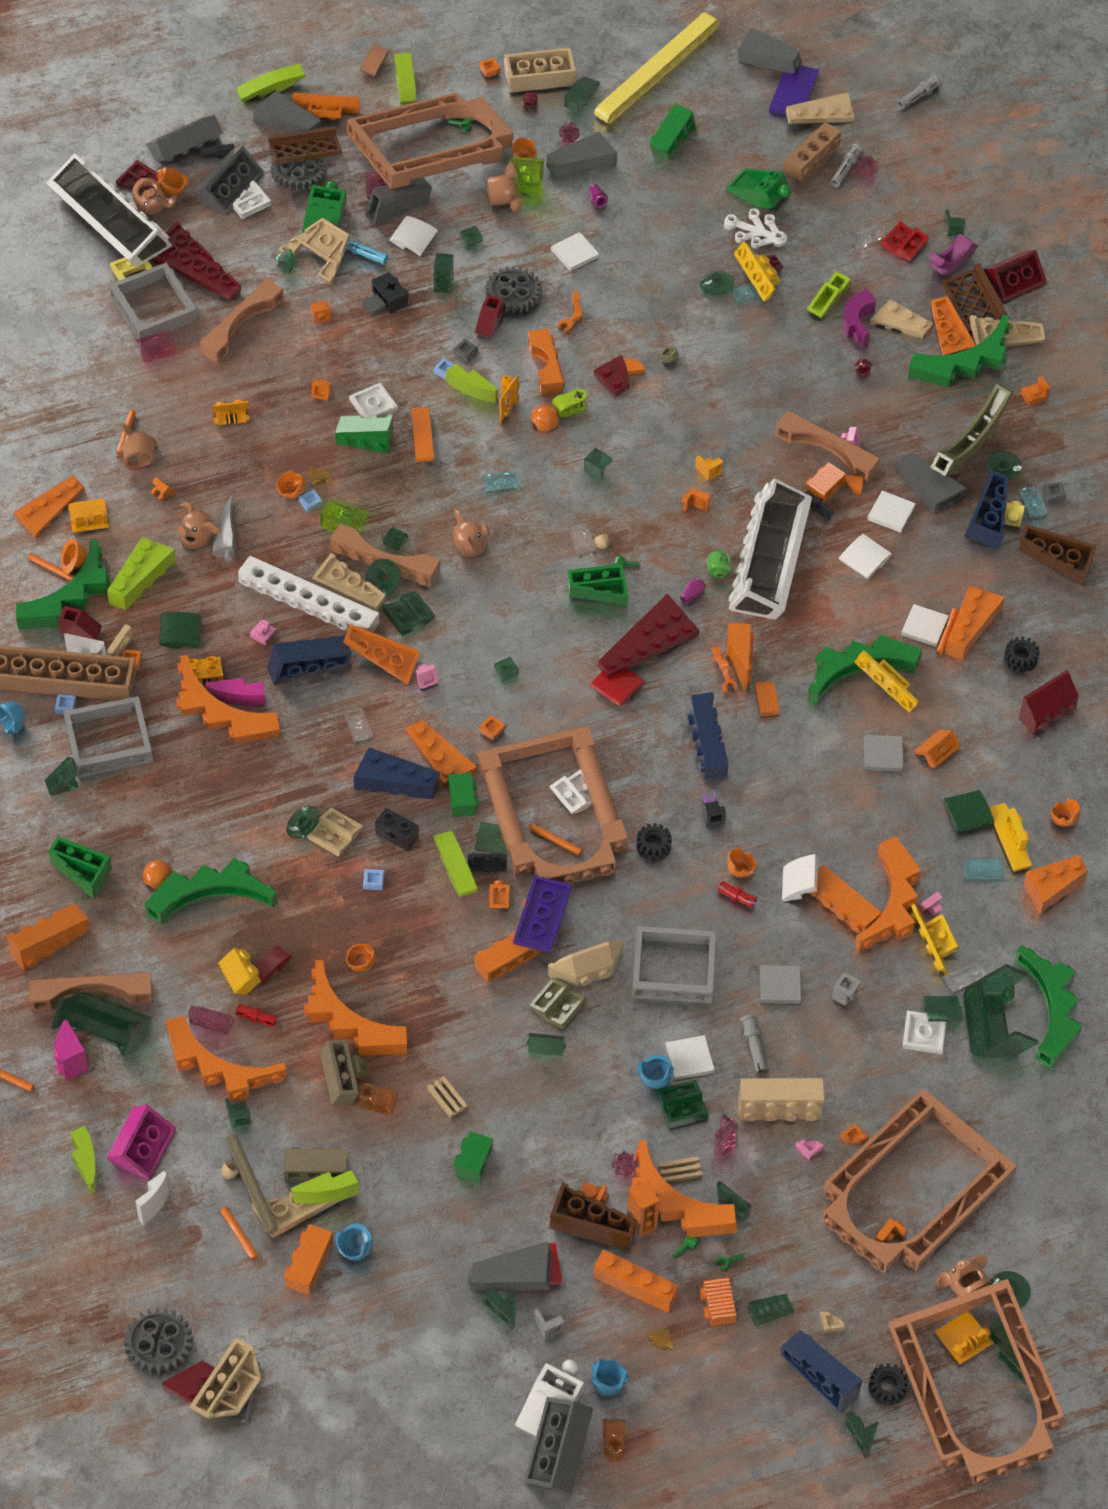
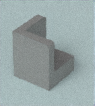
(548, 1323)

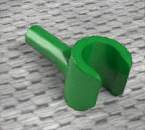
(463, 124)
(621, 560)
(689, 1241)
(728, 1261)

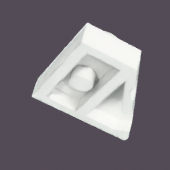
(251, 201)
(84, 645)

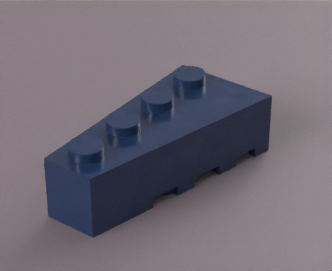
(989, 516)
(307, 657)
(707, 736)
(822, 1370)

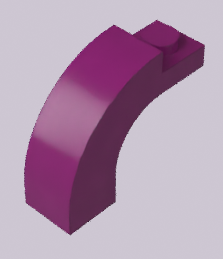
(954, 257)
(857, 307)

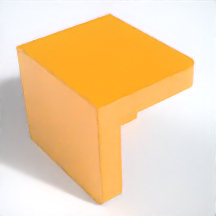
(708, 467)

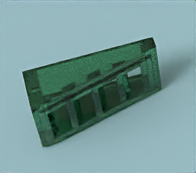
(758, 1319)

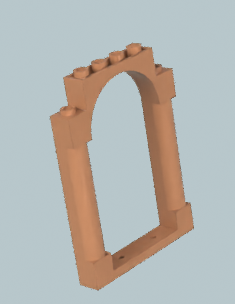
(448, 106)
(519, 852)
(920, 1248)
(947, 1445)

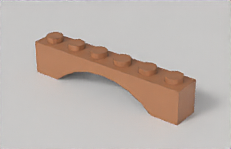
(262, 299)
(798, 430)
(418, 568)
(134, 988)

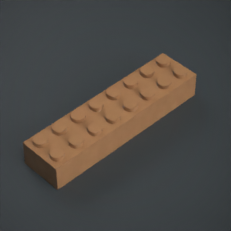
(66, 673)

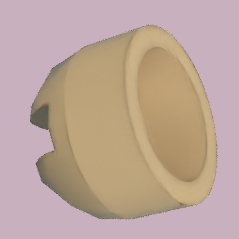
(602, 541)
(229, 1170)

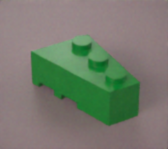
(672, 131)
(366, 433)
(599, 584)
(80, 864)

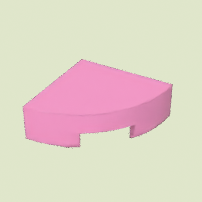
(809, 1148)

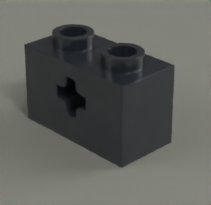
(390, 292)
(397, 829)

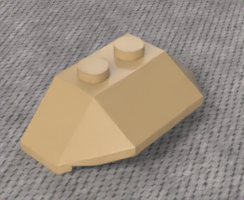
(588, 964)
(229, 1383)

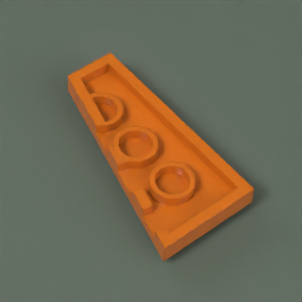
(950, 329)
(43, 509)
(388, 654)
(439, 752)

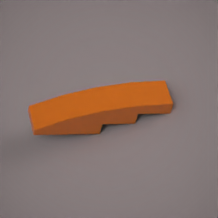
(422, 434)

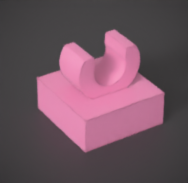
(852, 436)
(263, 632)
(426, 676)
(931, 904)

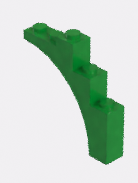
(944, 368)
(88, 581)
(836, 665)
(206, 883)
(1061, 1004)

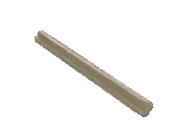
(251, 1184)

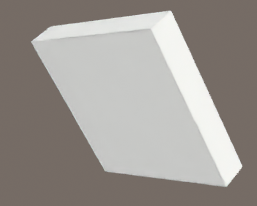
(574, 251)
(373, 401)
(891, 511)
(924, 625)
(923, 1035)
(690, 1057)

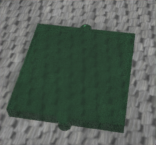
(490, 839)
(943, 1008)
(546, 1044)

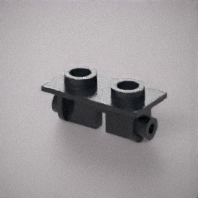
(487, 862)

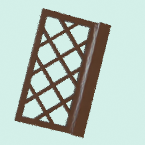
(298, 141)
(986, 290)

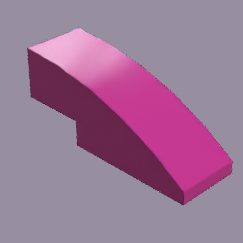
(237, 692)

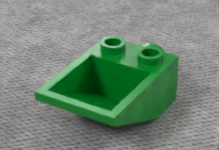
(760, 187)
(325, 203)

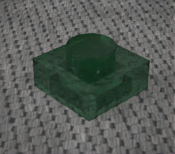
(471, 236)
(506, 669)

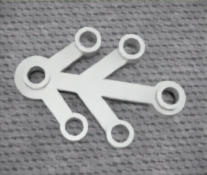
(774, 237)

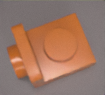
(321, 311)
(1036, 392)
(696, 498)
(499, 895)
(594, 1192)
(891, 1229)

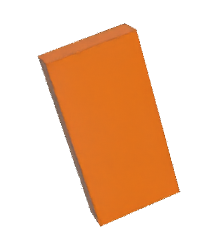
(767, 698)

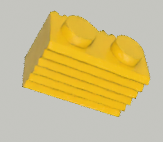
(239, 971)

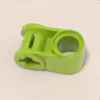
(569, 404)

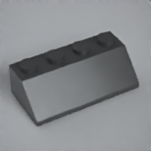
(185, 138)
(228, 180)
(558, 1444)

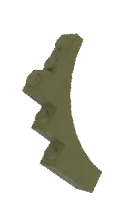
(954, 457)

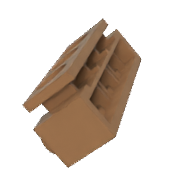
(812, 152)

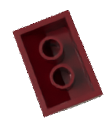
(1016, 274)
(1049, 703)

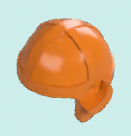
(171, 181)

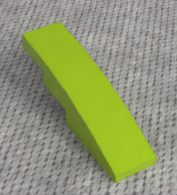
(268, 82)
(455, 863)

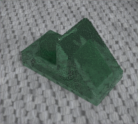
(63, 777)
(725, 1195)
(502, 1309)
(862, 1436)

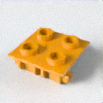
(509, 395)
(222, 409)
(88, 515)
(207, 668)
(964, 1337)

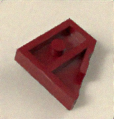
(135, 173)
(613, 375)
(189, 1382)

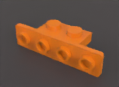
(327, 105)

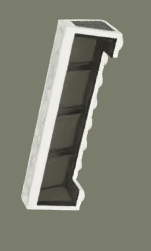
(108, 211)
(770, 551)

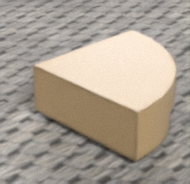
(831, 1323)

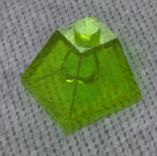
(529, 175)
(342, 512)

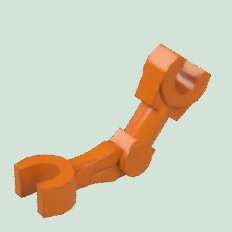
(577, 316)
(723, 665)

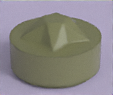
(669, 354)

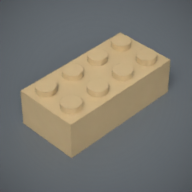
(539, 69)
(781, 1099)

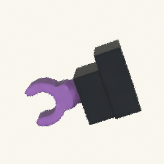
(712, 811)

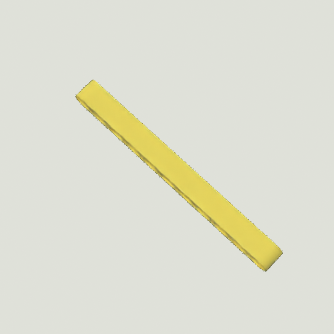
(656, 68)

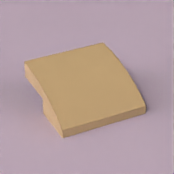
(335, 832)

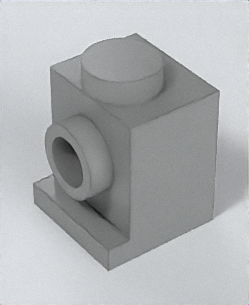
(845, 989)

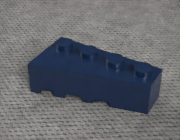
(395, 775)

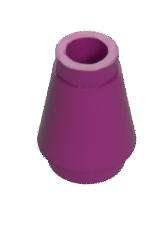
(598, 196)
(693, 590)

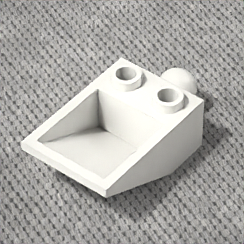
(563, 1384)

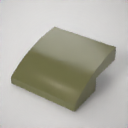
(558, 1003)

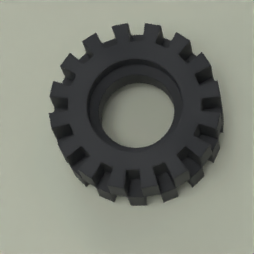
(1024, 646)
(653, 832)
(884, 1395)

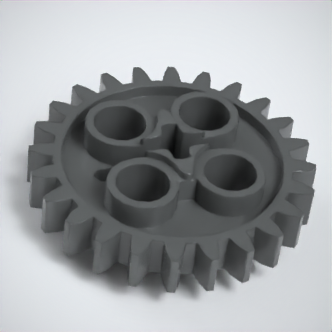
(299, 173)
(516, 288)
(139, 1338)

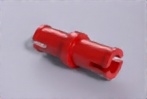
(737, 894)
(256, 1015)

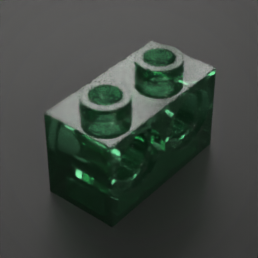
(443, 273)

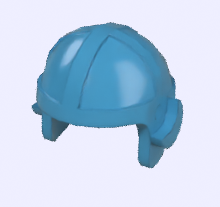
(11, 717)
(656, 1071)
(354, 1241)
(608, 1377)

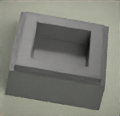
(374, 305)
(465, 349)
(1054, 492)

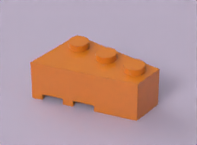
(1054, 881)

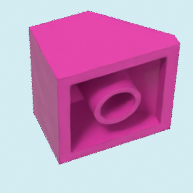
(69, 1053)

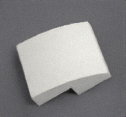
(413, 235)
(865, 556)
(572, 792)
(800, 877)
(154, 1199)

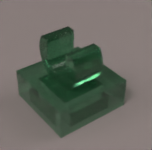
(286, 261)
(395, 538)

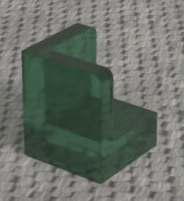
(953, 226)
(596, 463)
(238, 1114)

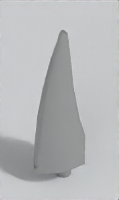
(225, 541)

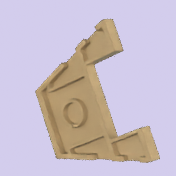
(326, 242)

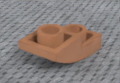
(373, 60)

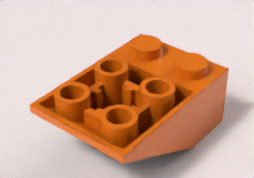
(740, 652)

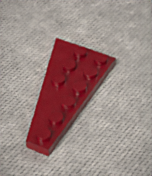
(196, 263)
(652, 635)

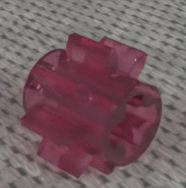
(569, 132)
(867, 166)
(624, 1158)

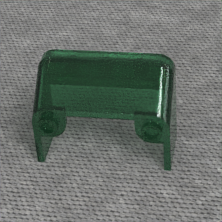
(986, 1014)
(103, 1019)

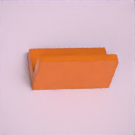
(938, 747)

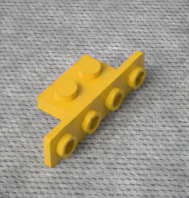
(758, 270)
(888, 679)
(1012, 835)
(939, 937)

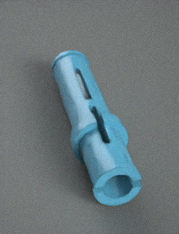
(357, 248)

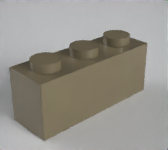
(339, 1073)
(313, 1162)

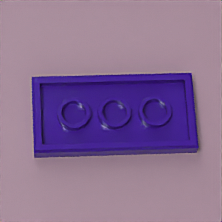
(793, 89)
(542, 914)

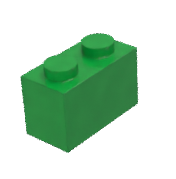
(462, 794)
(473, 1157)

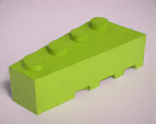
(139, 572)

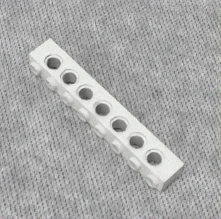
(306, 596)

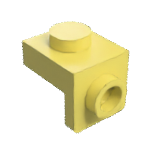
(1014, 514)

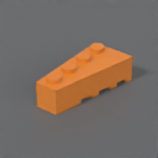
(972, 620)
(47, 936)

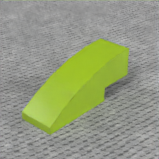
(405, 78)
(829, 294)
(471, 384)
(84, 1157)
(326, 1189)

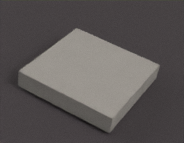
(883, 753)
(780, 984)

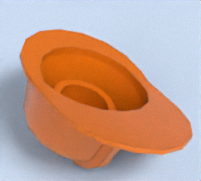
(72, 556)

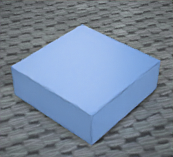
(441, 367)
(310, 501)
(65, 703)
(373, 879)

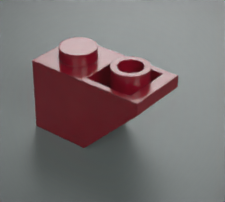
(490, 316)
(78, 623)

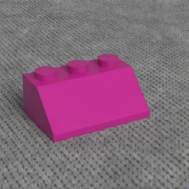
(141, 1142)

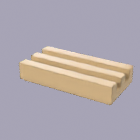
(120, 641)
(438, 1084)
(678, 1167)

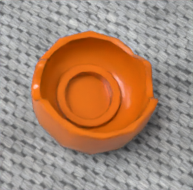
(524, 148)
(545, 417)
(290, 485)
(1066, 813)
(740, 863)
(156, 873)
(361, 958)

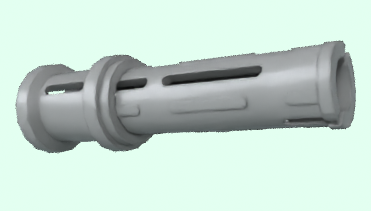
(924, 88)
(838, 177)
(752, 1036)

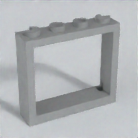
(142, 279)
(112, 760)
(672, 991)

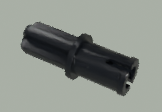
(216, 150)
(817, 504)

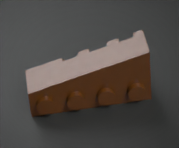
(1058, 552)
(591, 1220)

